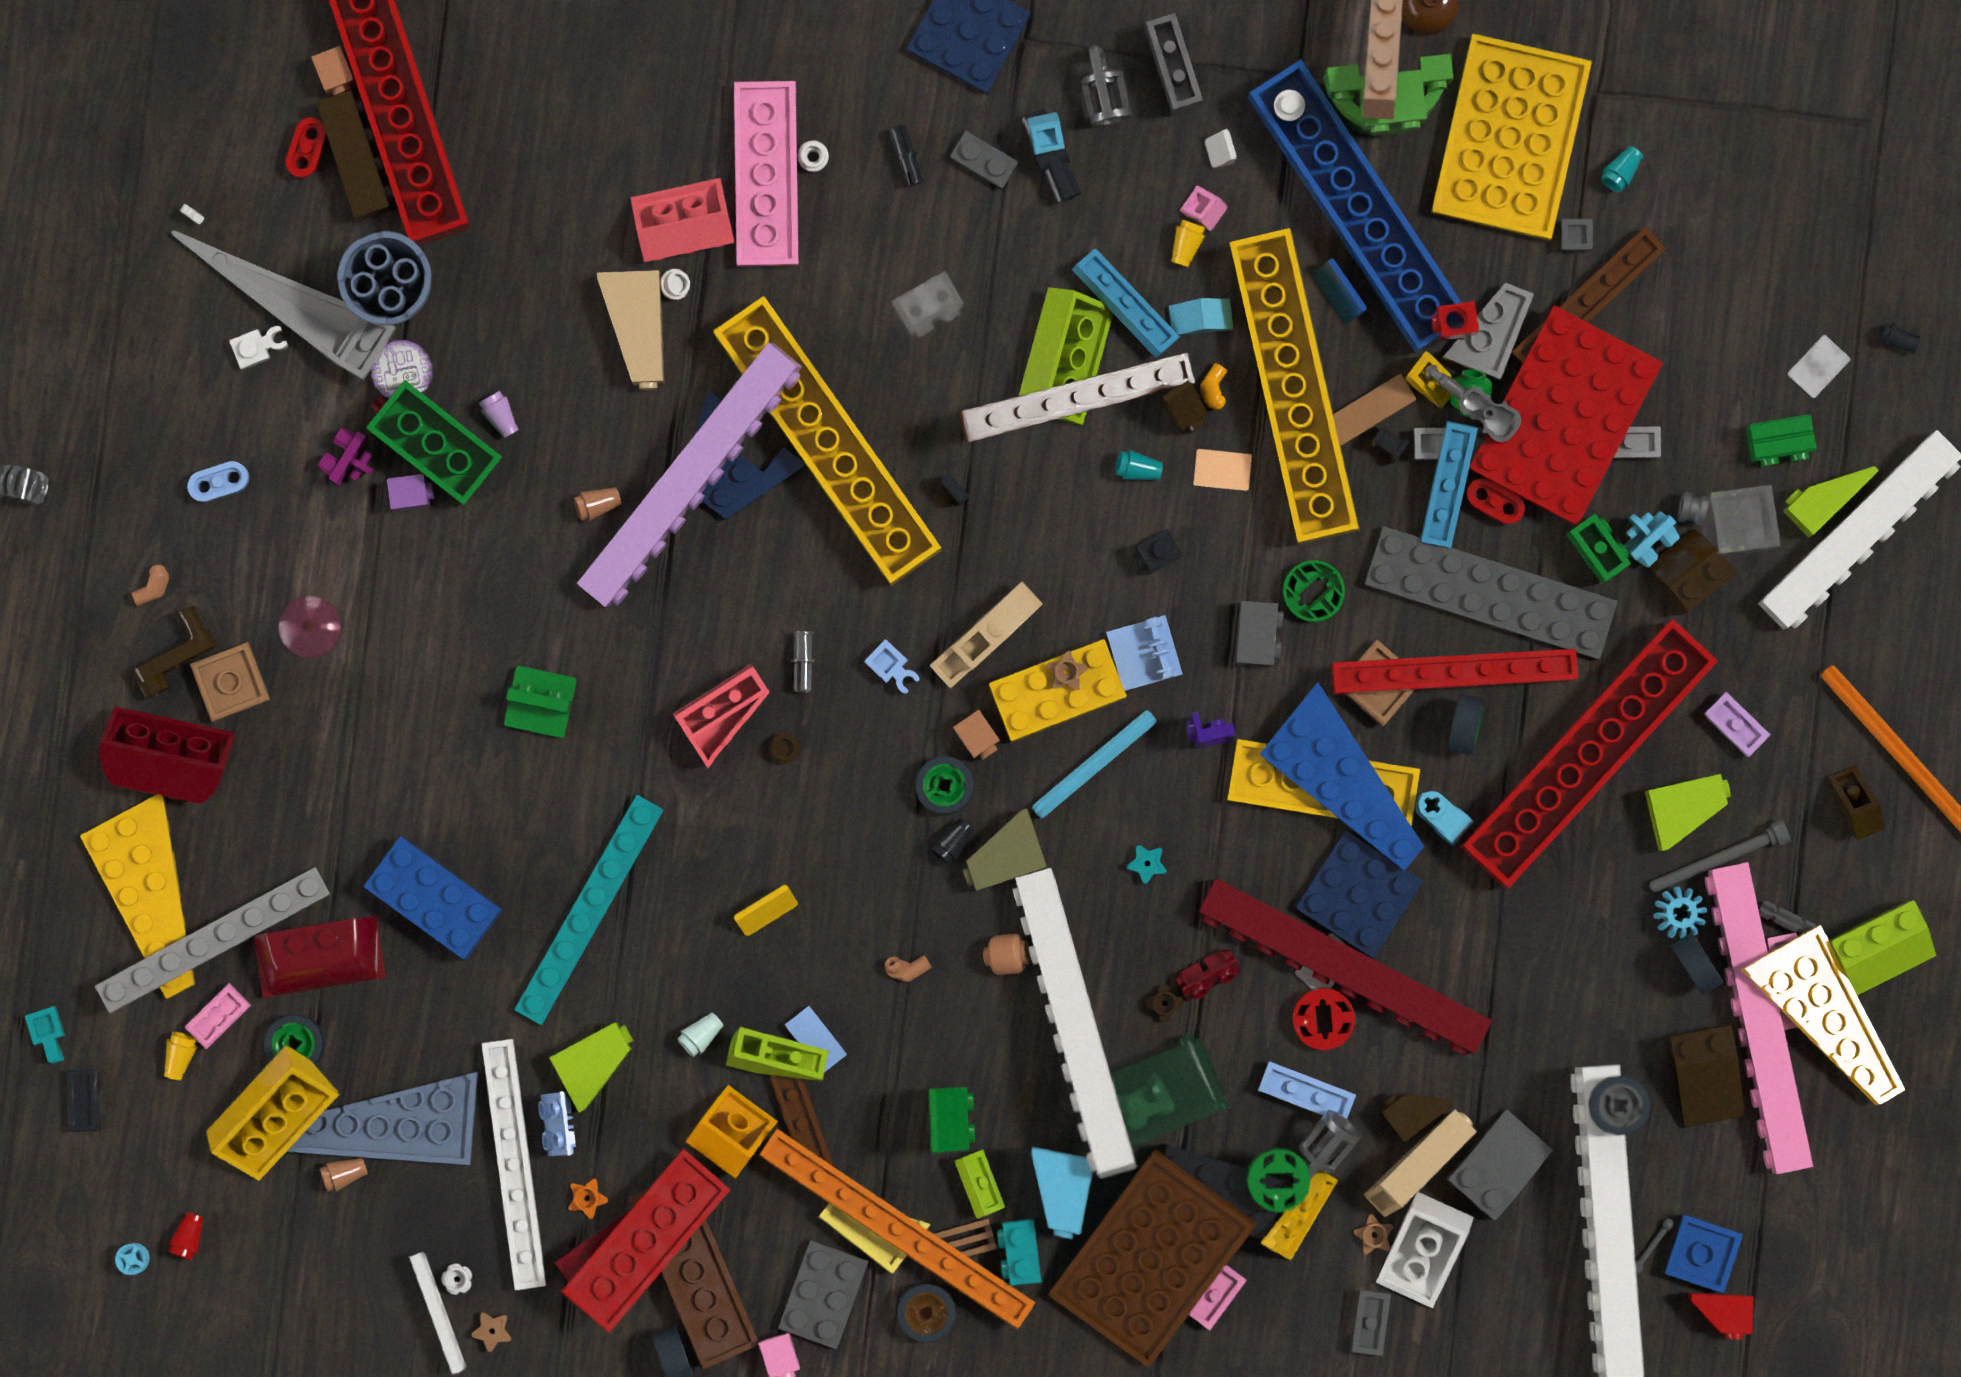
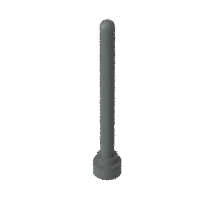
(1775, 834)

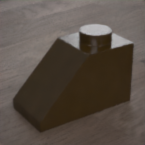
(1185, 408)
(1857, 802)
(1412, 1112)

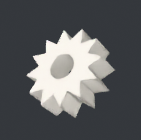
(192, 214)

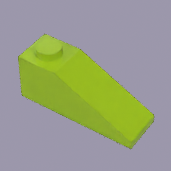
(1820, 502)
(775, 1056)

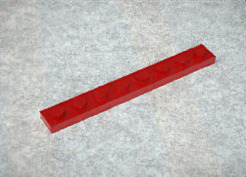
(1454, 671)

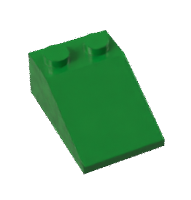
(950, 1119)

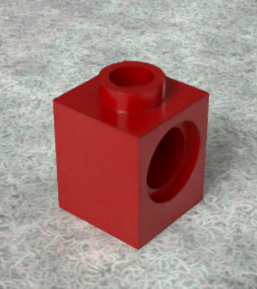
(1465, 311)

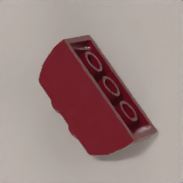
(164, 755)
(319, 956)

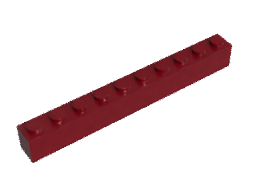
(1345, 966)

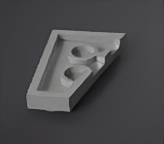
(1497, 333)

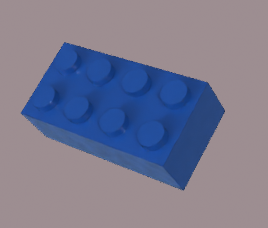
(433, 898)

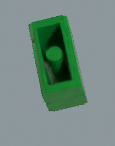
(1781, 439)

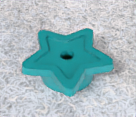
(1155, 865)

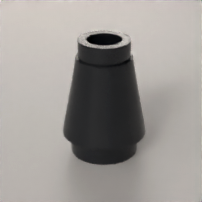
(951, 842)

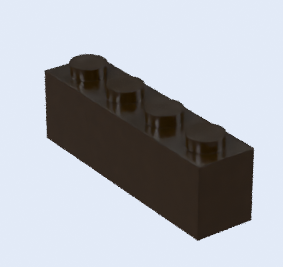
(354, 155)

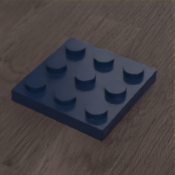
(969, 38)
(1359, 894)

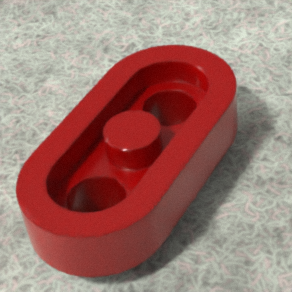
(304, 148)
(1495, 500)

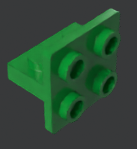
(540, 701)

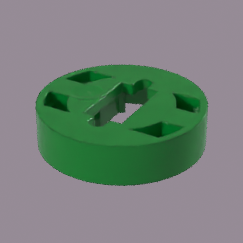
(1303, 580)
(1278, 1165)

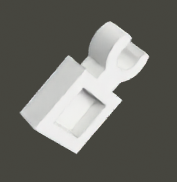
(253, 348)

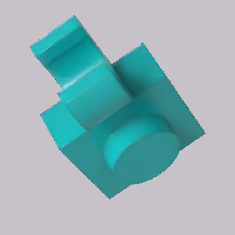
(45, 1029)

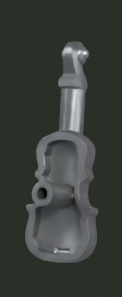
(1498, 419)

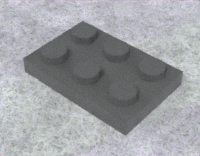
(823, 1294)

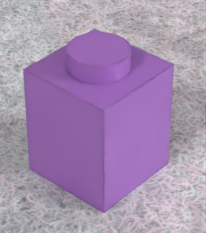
(410, 492)

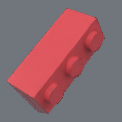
(682, 220)

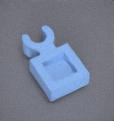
(888, 663)

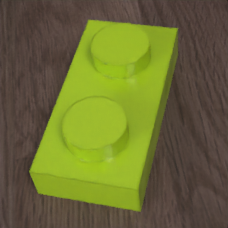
(979, 1184)

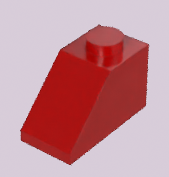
(1725, 1312)

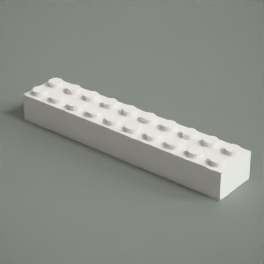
(1607, 1235)

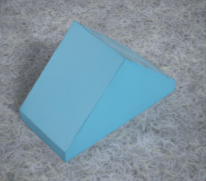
(1201, 316)

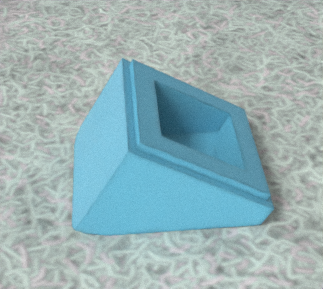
(1045, 133)

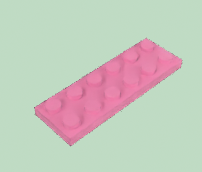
(766, 173)

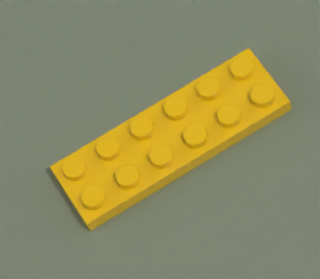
(1261, 784)

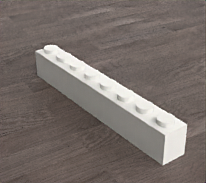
(1860, 530)

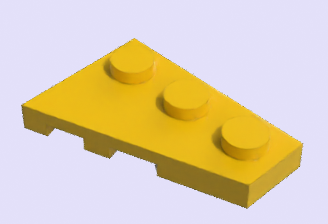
(1295, 1223)

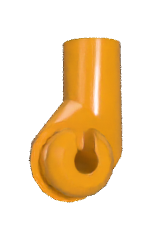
(1210, 387)

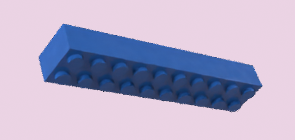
(1358, 206)

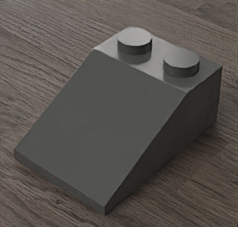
(1499, 1165)

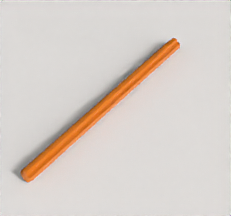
(1893, 744)

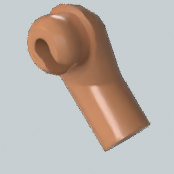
(155, 587)
(904, 970)

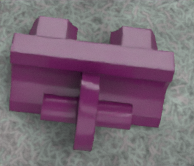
(353, 445)

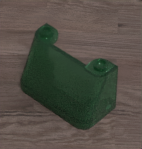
(1168, 1091)

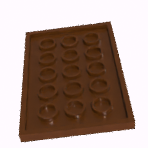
(1152, 1258)

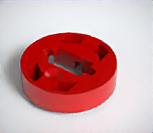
(1308, 1019)

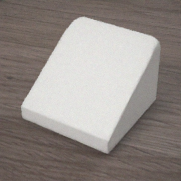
(1220, 149)

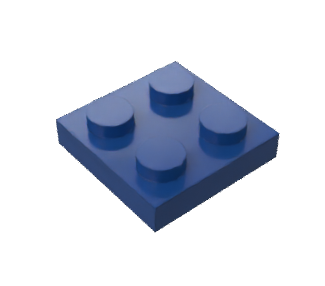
(1703, 1253)

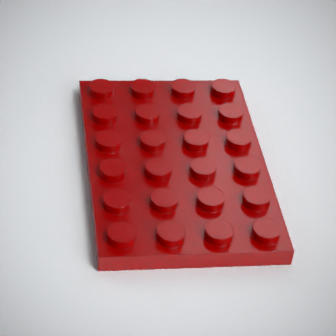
(1574, 408)

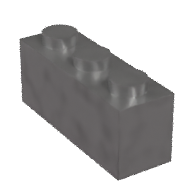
(1173, 64)

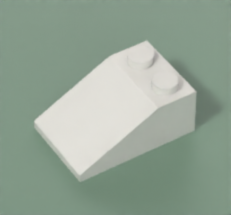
(1425, 1249)

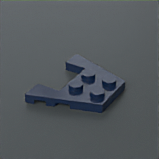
(742, 480)

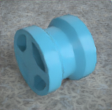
(129, 1263)

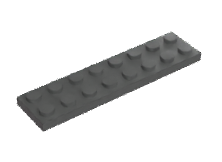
(1491, 593)

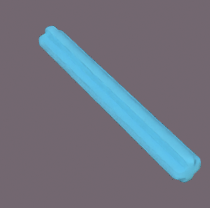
(1094, 764)

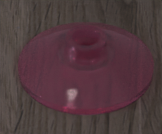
(325, 632)

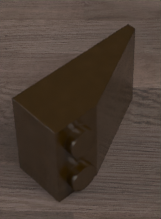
(1706, 1075)

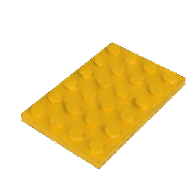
(1511, 137)

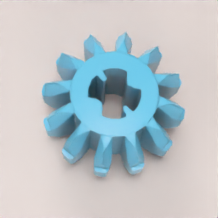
(1677, 902)

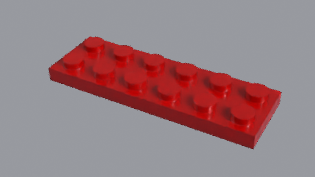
(645, 1240)

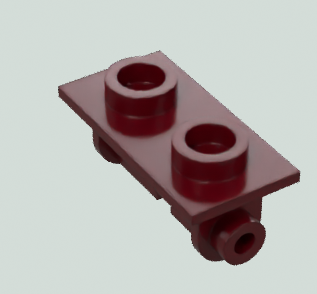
(1221, 969)

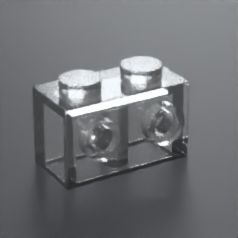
(928, 304)

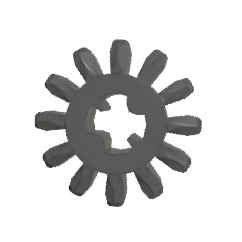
(23, 484)

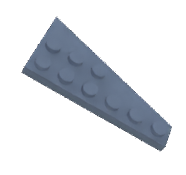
(407, 1125)

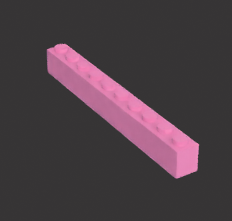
(1760, 1021)

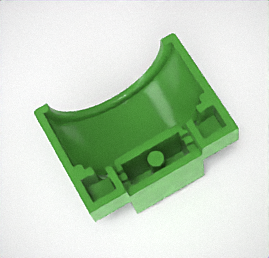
(1410, 103)

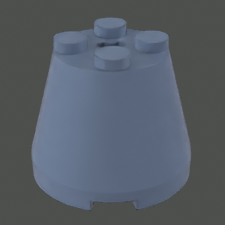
(382, 259)

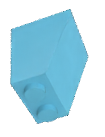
(1063, 1188)

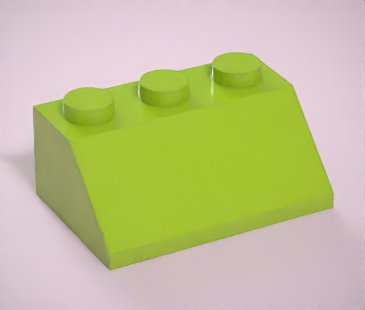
(1884, 946)

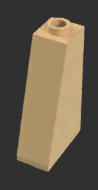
(636, 315)
(1420, 1163)

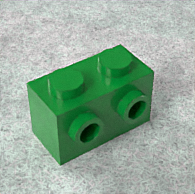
(1599, 548)

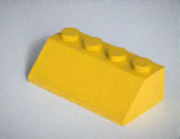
(271, 1113)

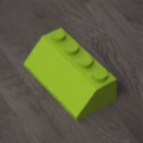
(1067, 343)

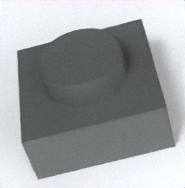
(1576, 234)

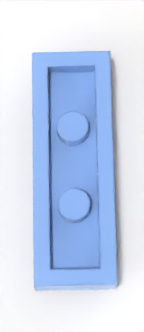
(1305, 1091)

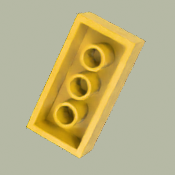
(1032, 704)

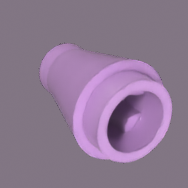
(499, 414)

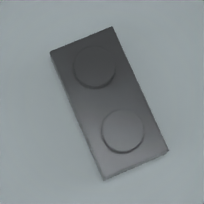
(983, 160)
(1370, 1322)

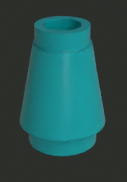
(1622, 169)
(1137, 466)

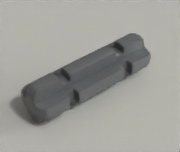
(1784, 918)

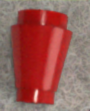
(186, 1237)

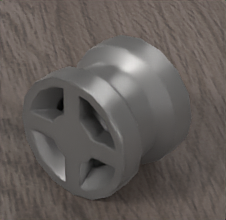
(1693, 508)

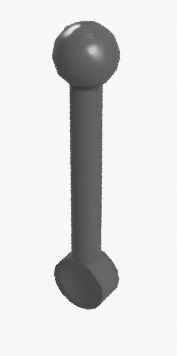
(1667, 1225)

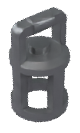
(1102, 79)
(1318, 1155)

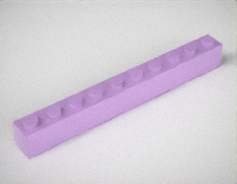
(689, 475)

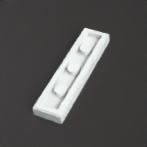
(438, 1312)

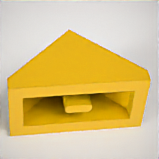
(1428, 386)

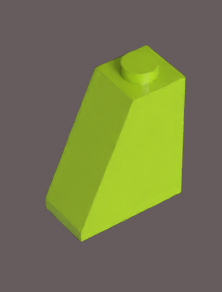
(1684, 807)
(592, 1062)

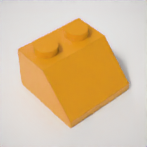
(731, 1131)

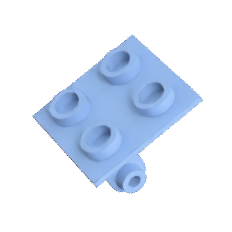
(1144, 653)
(553, 1111)

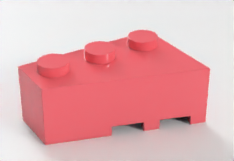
(721, 711)

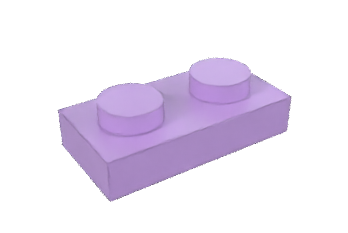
(1736, 724)

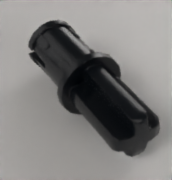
(906, 155)

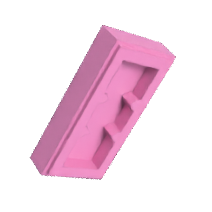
(218, 1016)

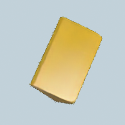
(766, 910)

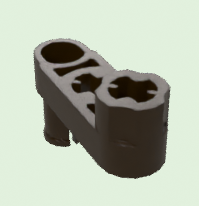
(152, 674)

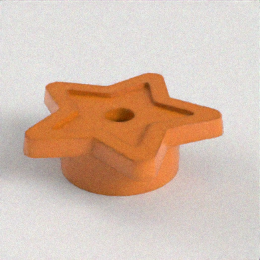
(580, 1192)

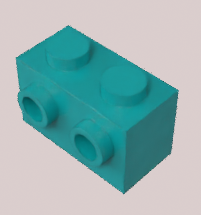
(1021, 1252)

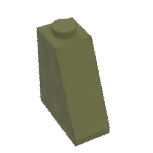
(1006, 855)

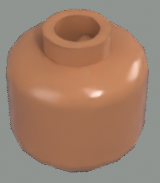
(1007, 954)

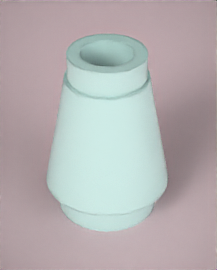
(700, 1034)

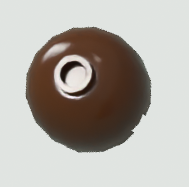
(1429, 16)

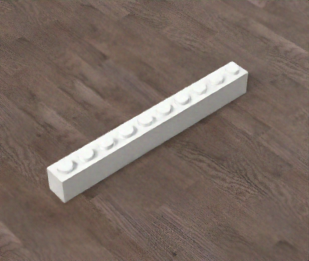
(1075, 1024)

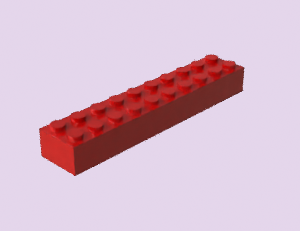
(401, 118)
(1588, 753)

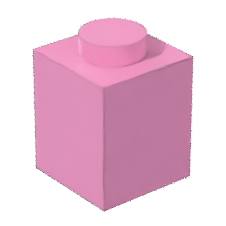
(780, 1356)

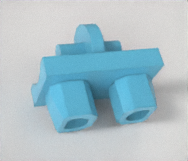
(1646, 533)

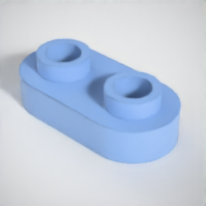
(219, 481)

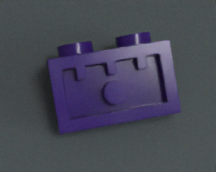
(1215, 732)

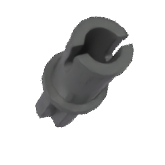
(802, 661)

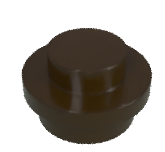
(784, 748)

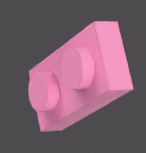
(1217, 1297)

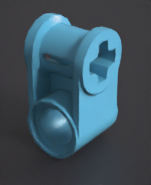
(1447, 820)

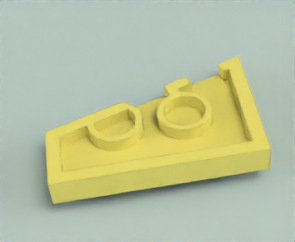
(864, 1239)

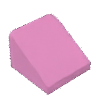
(1204, 208)

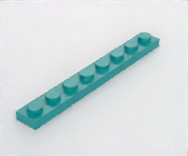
(589, 910)

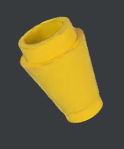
(1187, 241)
(179, 1053)

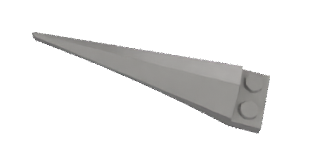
(310, 313)

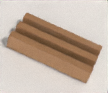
(988, 1234)

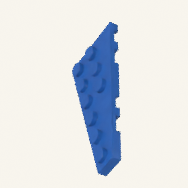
(1331, 767)

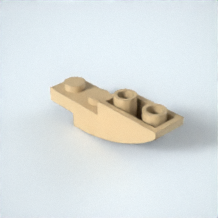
(986, 634)

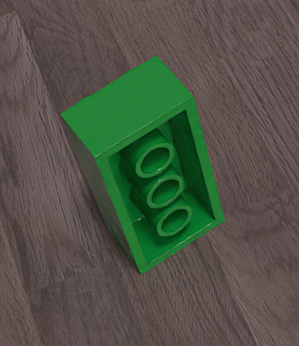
(434, 442)

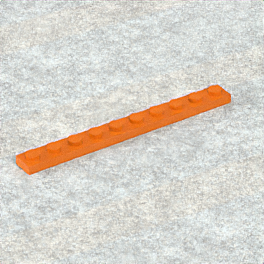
(897, 1229)

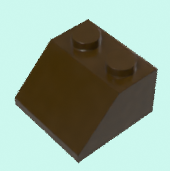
(1691, 570)

